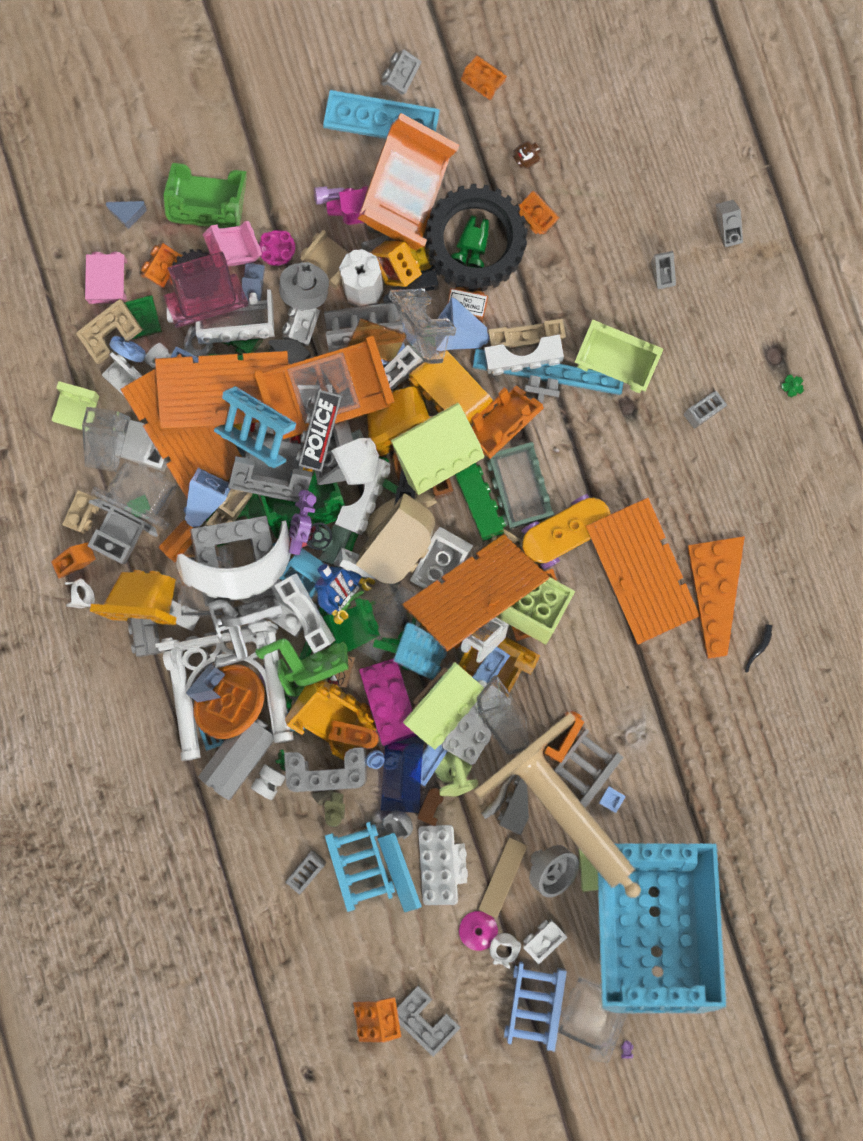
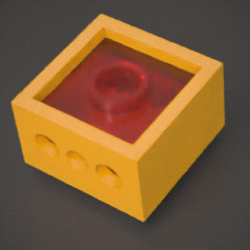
(396, 263)

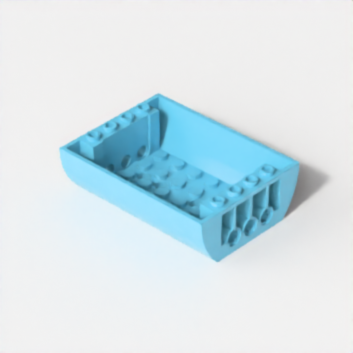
(684, 931)

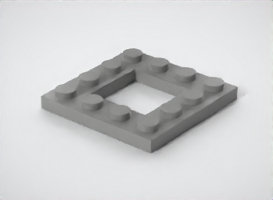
(206, 537)

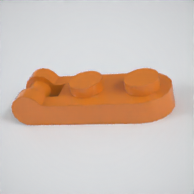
(353, 735)

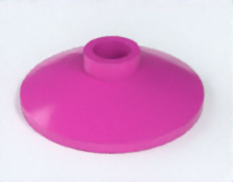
(478, 920)

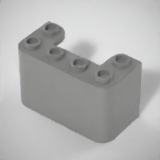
(301, 779)

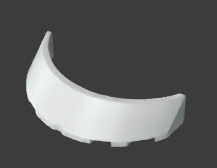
(240, 581)

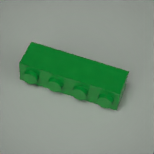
(479, 502)

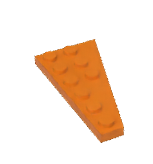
(715, 579)

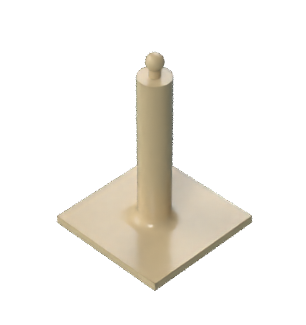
(567, 809)

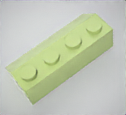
(444, 706)

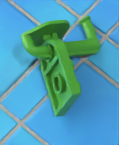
(310, 669)

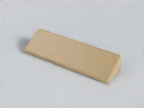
(503, 877)

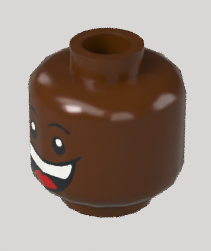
(527, 154)

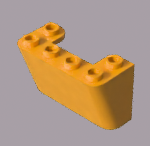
(450, 384)
(323, 703)

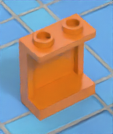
(566, 743)

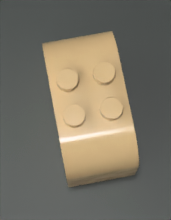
(398, 542)

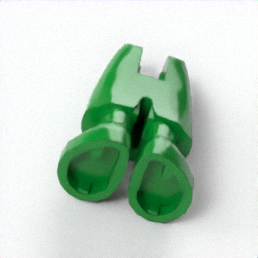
(474, 239)

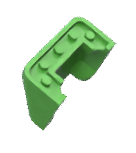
(204, 199)

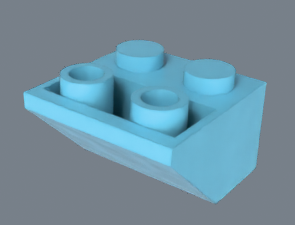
(306, 568)

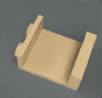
(327, 256)

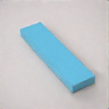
(399, 872)

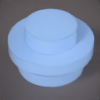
(375, 759)

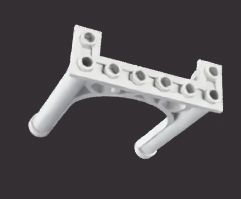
(176, 662)

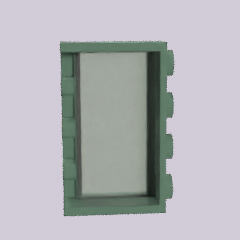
(520, 486)

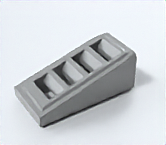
(694, 415)
(317, 860)

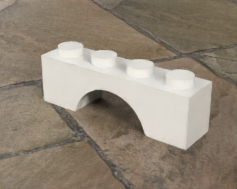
(500, 359)
(356, 515)
(314, 627)

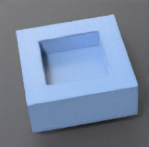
(612, 799)

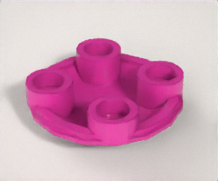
(277, 247)

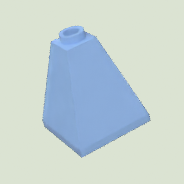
(469, 330)
(204, 496)

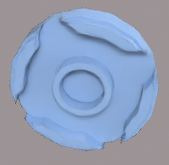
(128, 350)

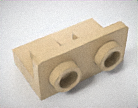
(81, 513)

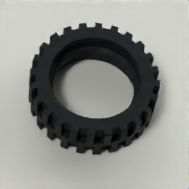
(475, 199)

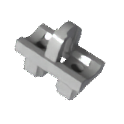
(551, 388)

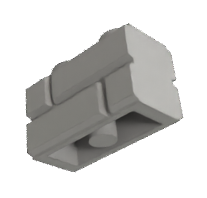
(145, 637)

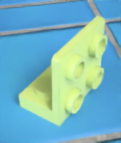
(73, 404)

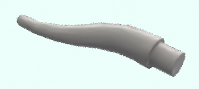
(494, 807)

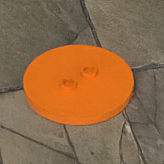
(236, 709)

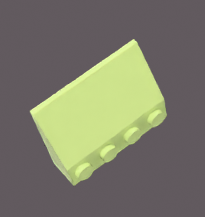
(437, 449)
(539, 610)

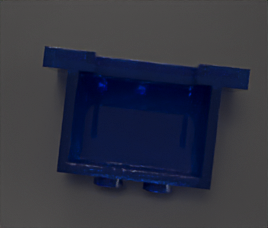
(402, 775)

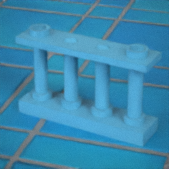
(265, 415)
(346, 880)

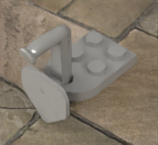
(237, 616)

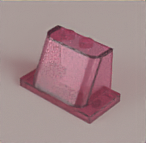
(203, 290)

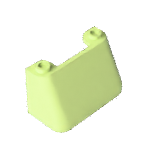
(618, 356)

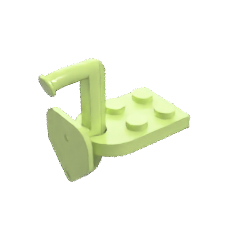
(457, 778)

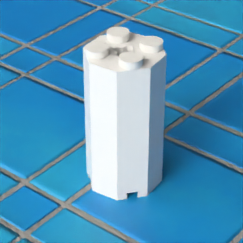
(361, 278)

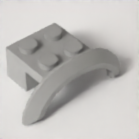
(118, 532)

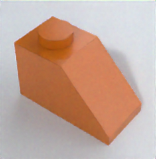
(73, 559)

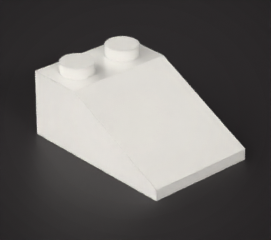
(443, 555)

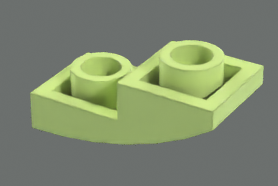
(589, 874)

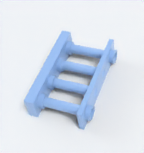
(551, 1018)

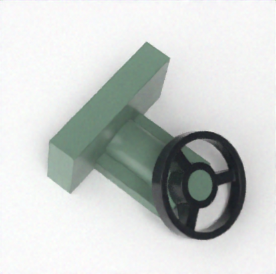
(329, 541)

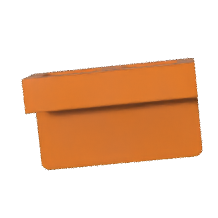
(177, 541)

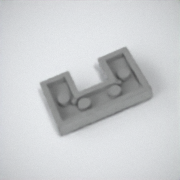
(429, 1037)

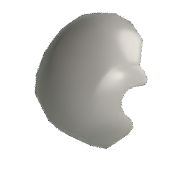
(398, 823)

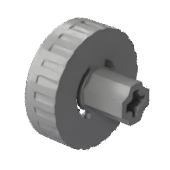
(302, 276)
(553, 870)

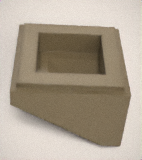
(321, 797)

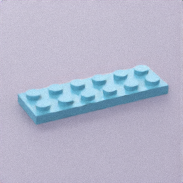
(372, 115)
(420, 652)

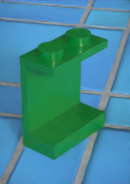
(357, 628)

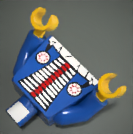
(336, 589)

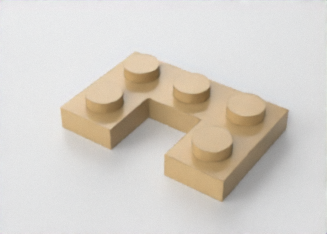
(113, 317)

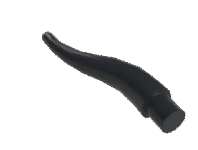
(765, 640)

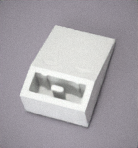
(141, 449)

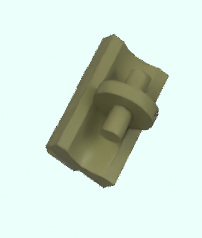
(334, 810)

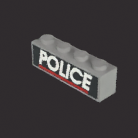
(319, 431)

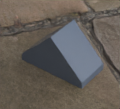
(127, 212)

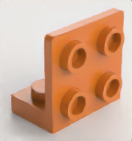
(377, 1020)

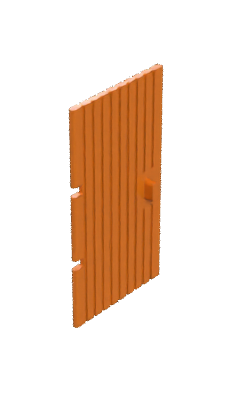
(193, 391)
(186, 446)
(642, 570)
(475, 592)

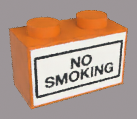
(473, 302)

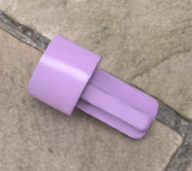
(323, 194)

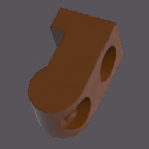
(429, 806)

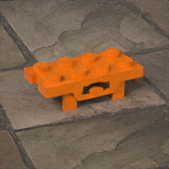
(505, 420)

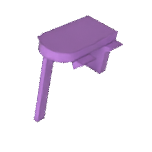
(627, 1050)

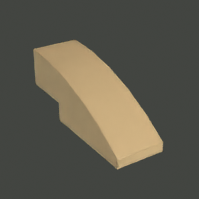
(230, 508)

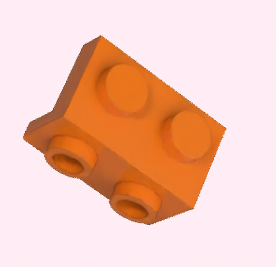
(537, 213)

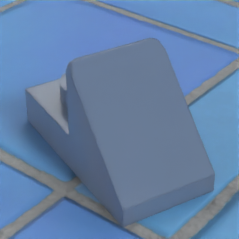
(253, 280)
(203, 687)

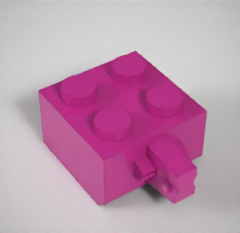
(348, 205)

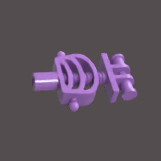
(301, 523)

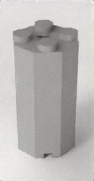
(237, 759)

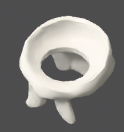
(188, 346)
(77, 602)
(506, 940)

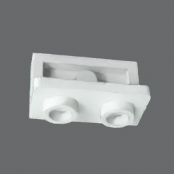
(544, 940)

